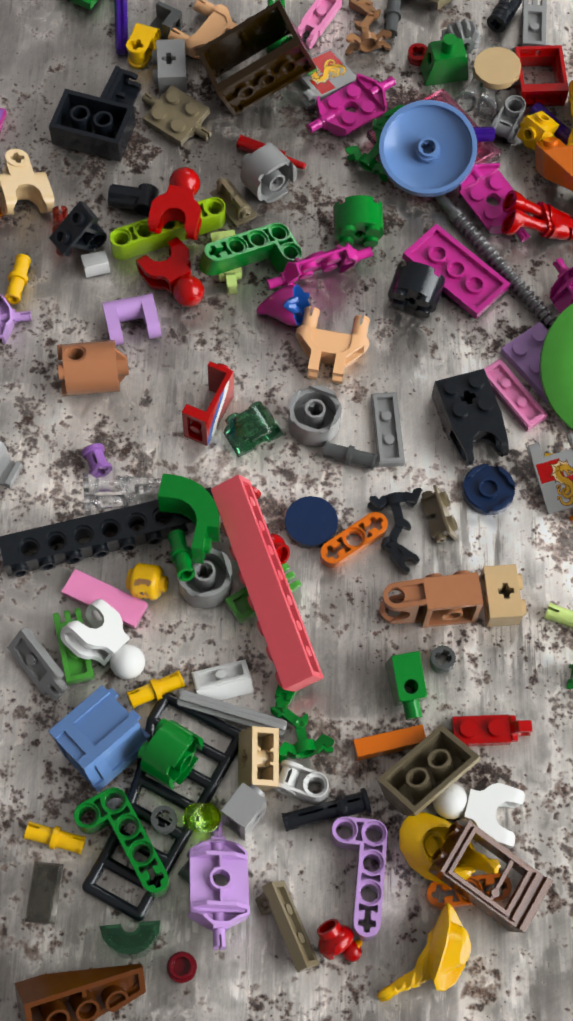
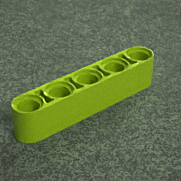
(137, 245)

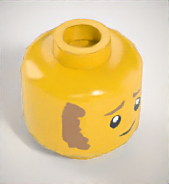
(146, 581)

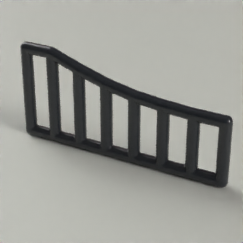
(182, 834)

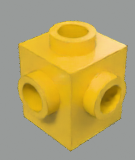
(536, 128)

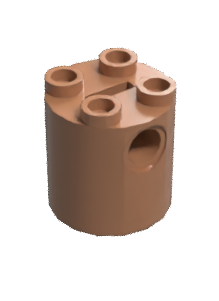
(91, 367)

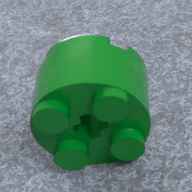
(358, 221)
(170, 753)

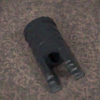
(502, 14)

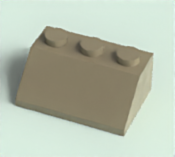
(426, 771)

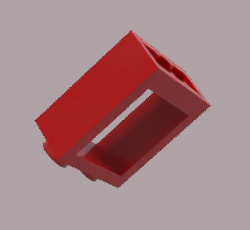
(549, 93)

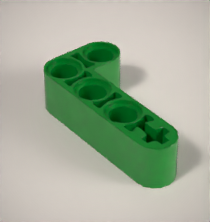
(245, 248)
(131, 843)

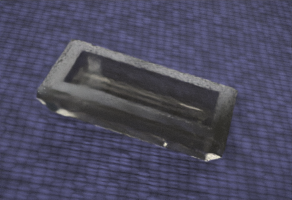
(44, 893)

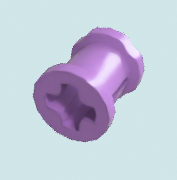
(101, 462)

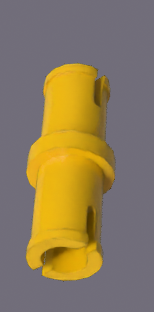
(17, 278)
(155, 689)
(54, 837)

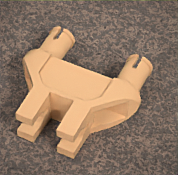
(217, 24)
(331, 346)

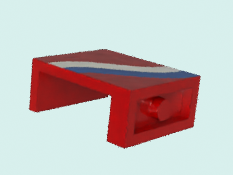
(200, 424)

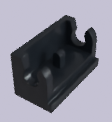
(121, 88)

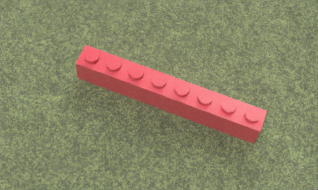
(266, 584)

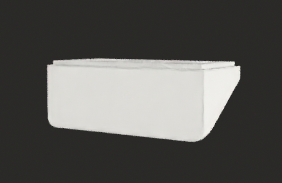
(223, 681)

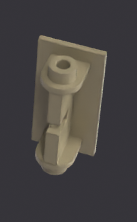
(235, 205)
(444, 523)

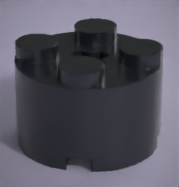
(416, 288)

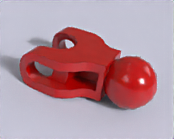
(178, 204)
(173, 274)

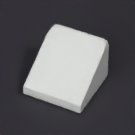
(95, 263)

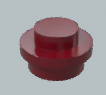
(181, 967)

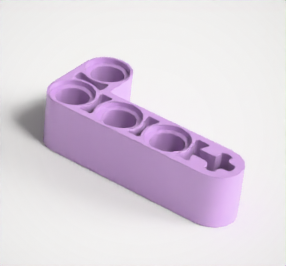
(364, 878)

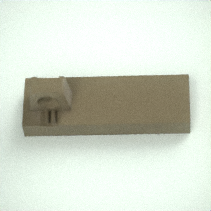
(278, 901)

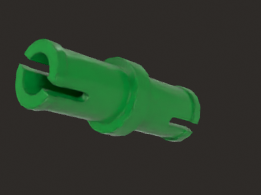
(181, 555)

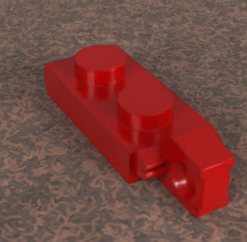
(489, 729)

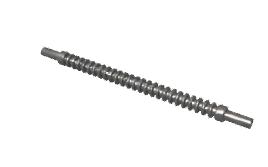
(457, 217)

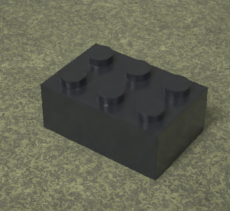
(92, 125)

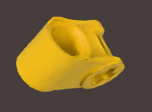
(141, 45)

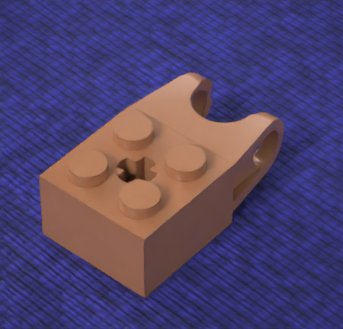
(435, 600)

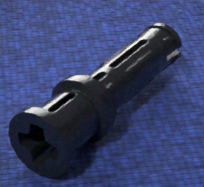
(339, 807)

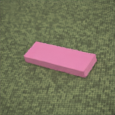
(515, 396)
(86, 589)

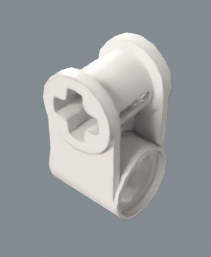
(299, 782)

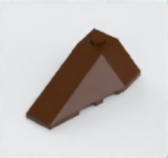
(79, 993)

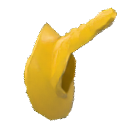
(426, 833)
(440, 960)

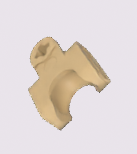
(21, 183)

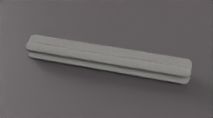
(229, 711)

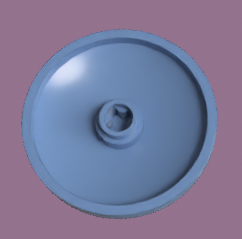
(427, 148)

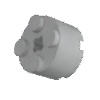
(267, 173)
(314, 415)
(215, 588)

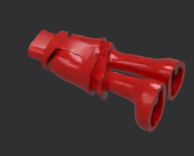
(546, 219)

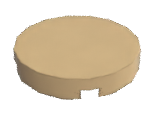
(497, 68)

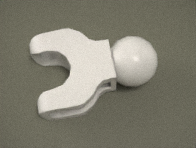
(104, 641)
(480, 808)

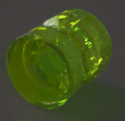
(208, 819)

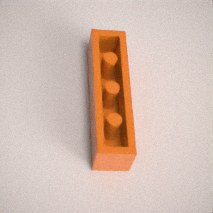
(388, 742)

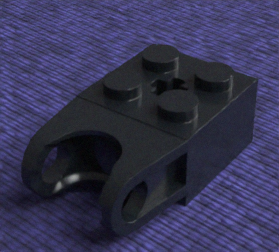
(470, 414)

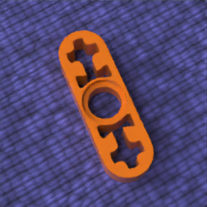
(334, 545)
(461, 901)

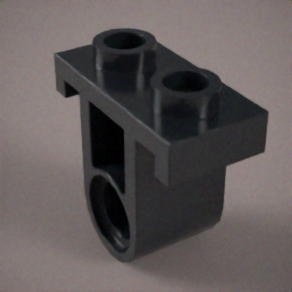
(79, 231)

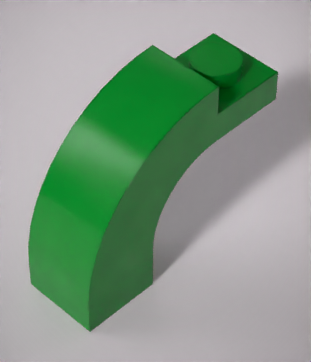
(195, 502)

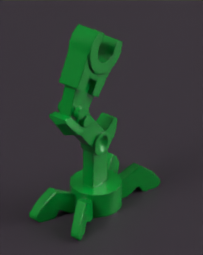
(368, 161)
(304, 747)

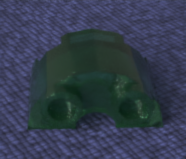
(251, 428)
(132, 944)

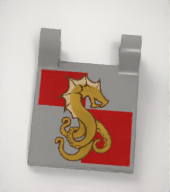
(329, 78)
(554, 476)

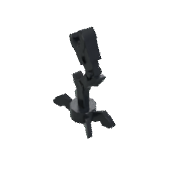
(394, 502)

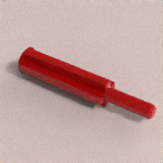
(250, 145)

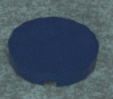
(488, 489)
(311, 522)

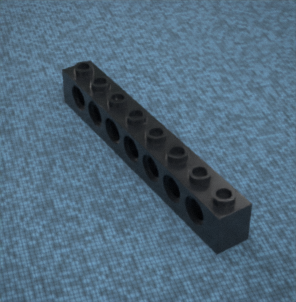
(93, 526)

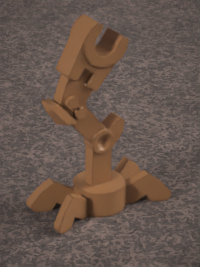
(367, 40)

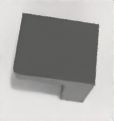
(167, 19)

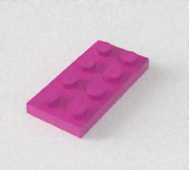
(466, 276)

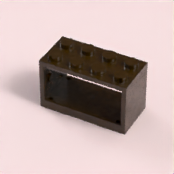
(265, 74)

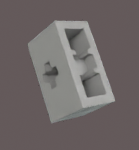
(170, 64)
(244, 810)

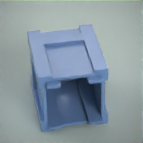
(100, 737)

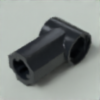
(132, 197)

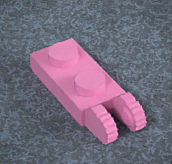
(318, 19)

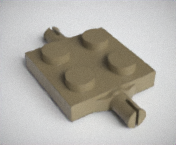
(176, 116)

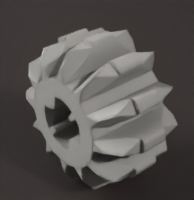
(466, 31)

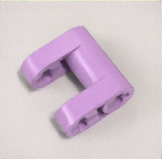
(131, 309)

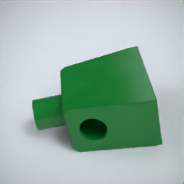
(445, 61)
(408, 671)

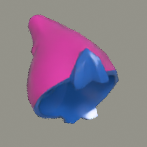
(286, 305)

